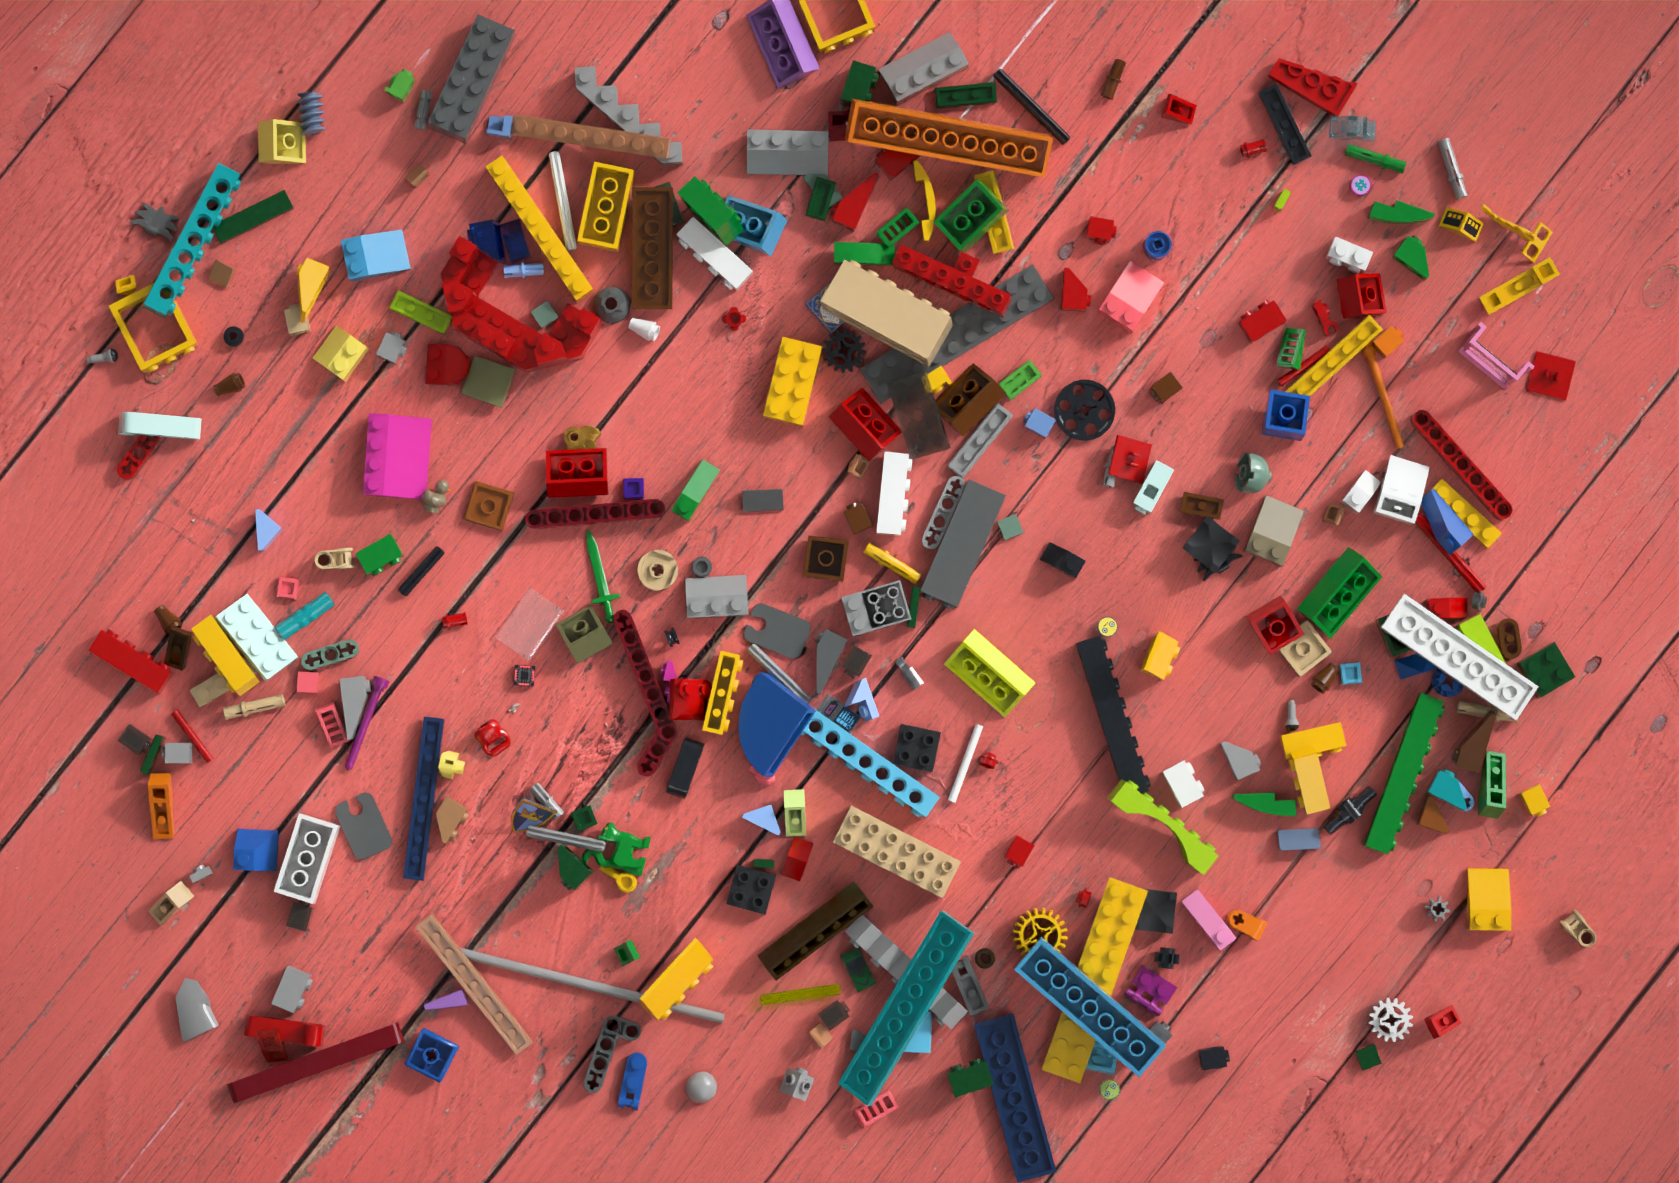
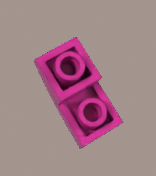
(668, 672)

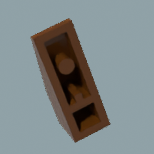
(1474, 745)

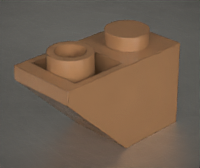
(449, 817)

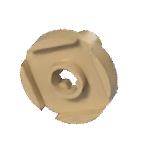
(653, 559)

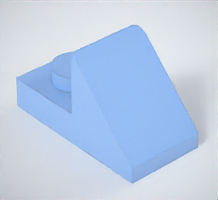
(862, 695)

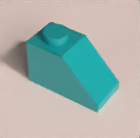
(1447, 789)

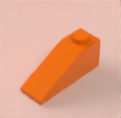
(161, 805)

